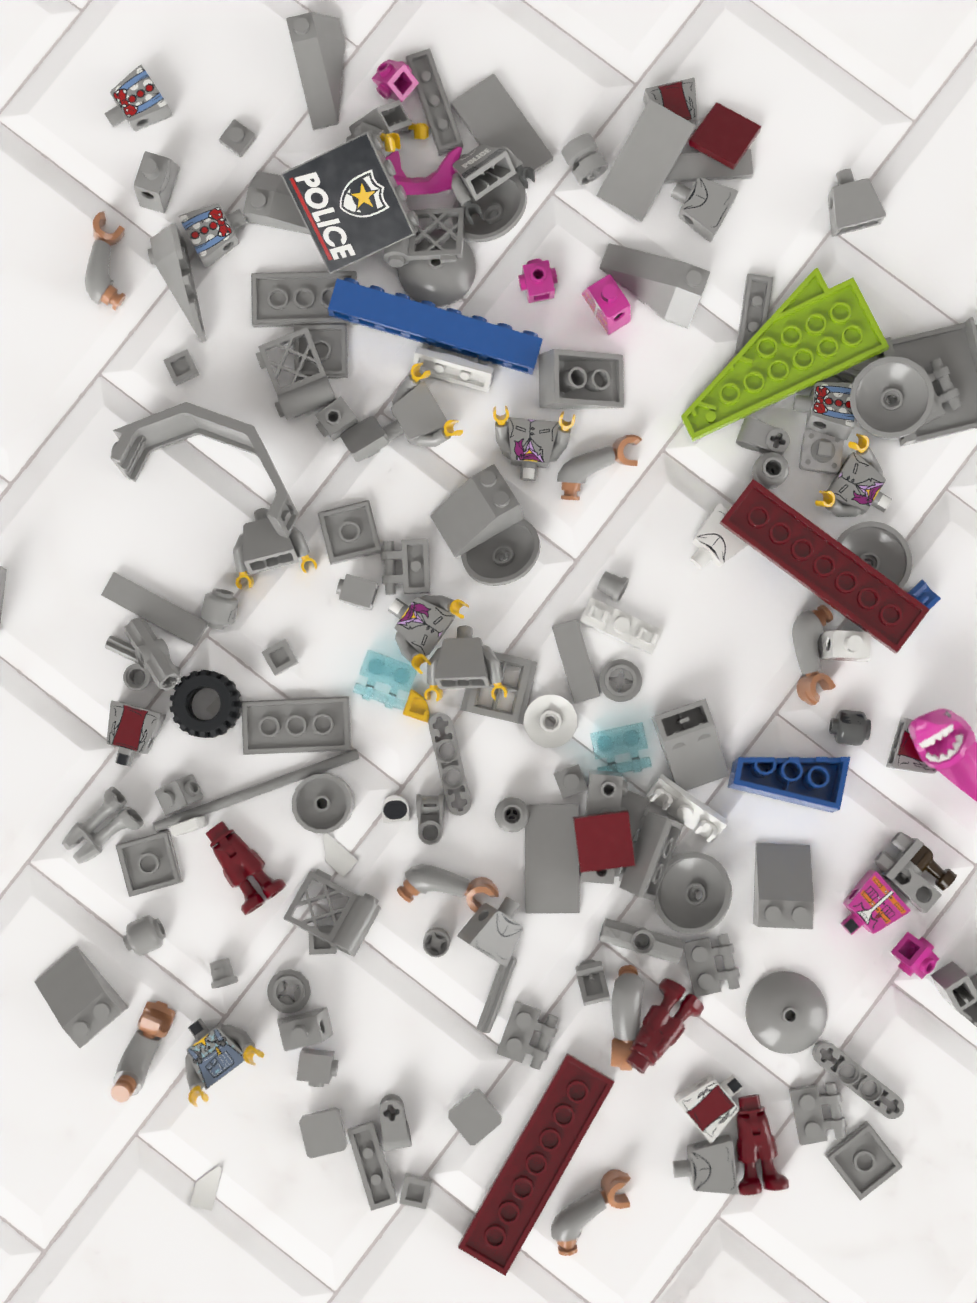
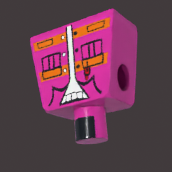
(607, 302)
(872, 905)

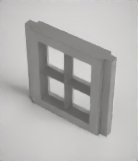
(521, 697)

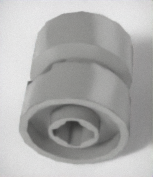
(586, 162)

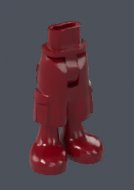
(239, 864)
(659, 1028)
(756, 1143)

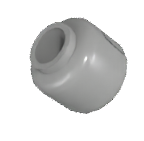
(772, 462)
(219, 608)
(521, 818)
(144, 935)

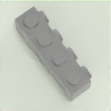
(604, 796)

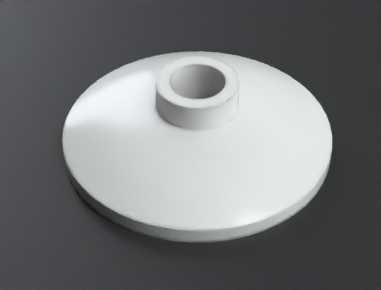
(561, 711)

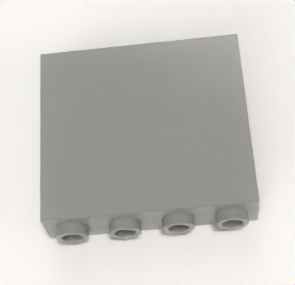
(958, 351)

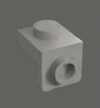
(179, 794)
(592, 982)

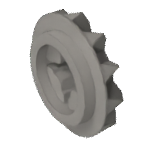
(630, 673)
(285, 1003)

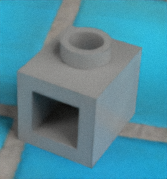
(335, 419)
(357, 591)
(316, 1067)

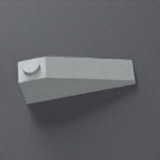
(320, 59)
(271, 204)
(172, 260)
(660, 282)

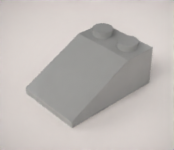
(580, 380)
(477, 511)
(783, 886)
(80, 997)

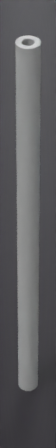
(257, 790)

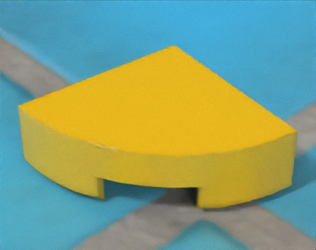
(417, 707)

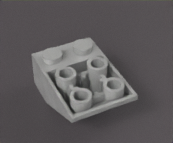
(691, 745)

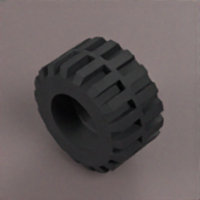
(184, 696)

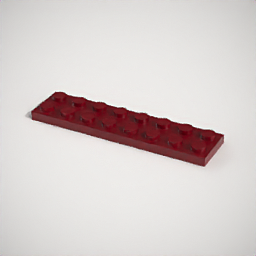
(824, 566)
(535, 1164)

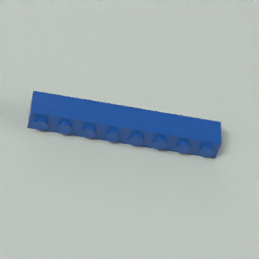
(434, 326)

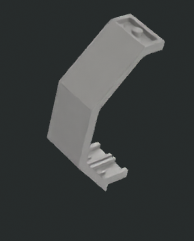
(189, 420)

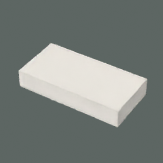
(188, 826)

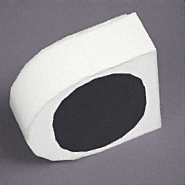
(395, 809)

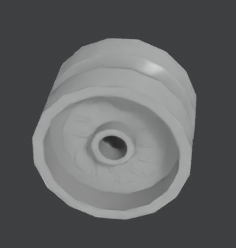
(306, 805)

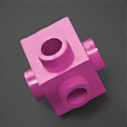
(394, 80)
(538, 280)
(915, 955)

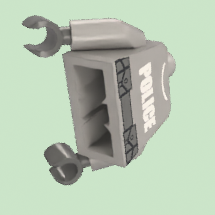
(482, 172)

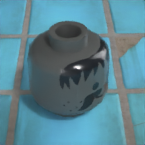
(850, 727)

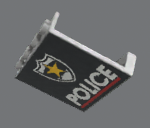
(351, 201)

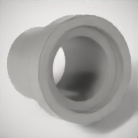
(613, 585)
(128, 677)
(222, 973)

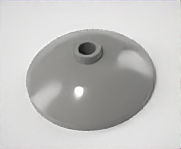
(500, 209)
(439, 283)
(894, 378)
(516, 544)
(882, 547)
(677, 894)
(772, 999)

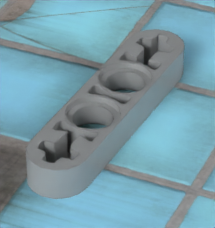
(445, 765)
(858, 1079)

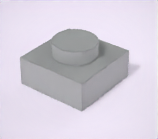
(237, 138)
(181, 367)
(280, 657)
(570, 781)
(319, 946)
(415, 1191)

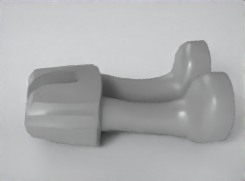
(126, 818)

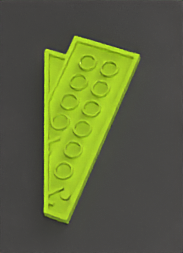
(801, 344)

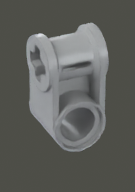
(759, 436)
(430, 815)
(394, 1127)

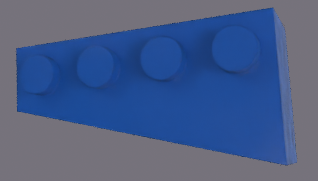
(796, 780)

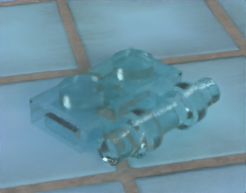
(389, 672)
(620, 741)

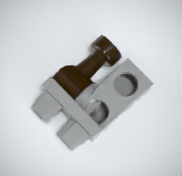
(907, 867)

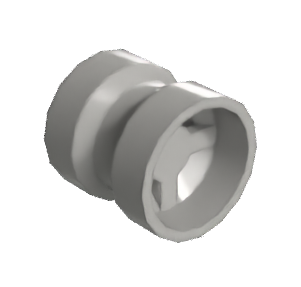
(435, 946)

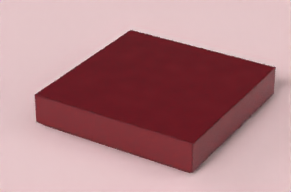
(724, 135)
(604, 841)

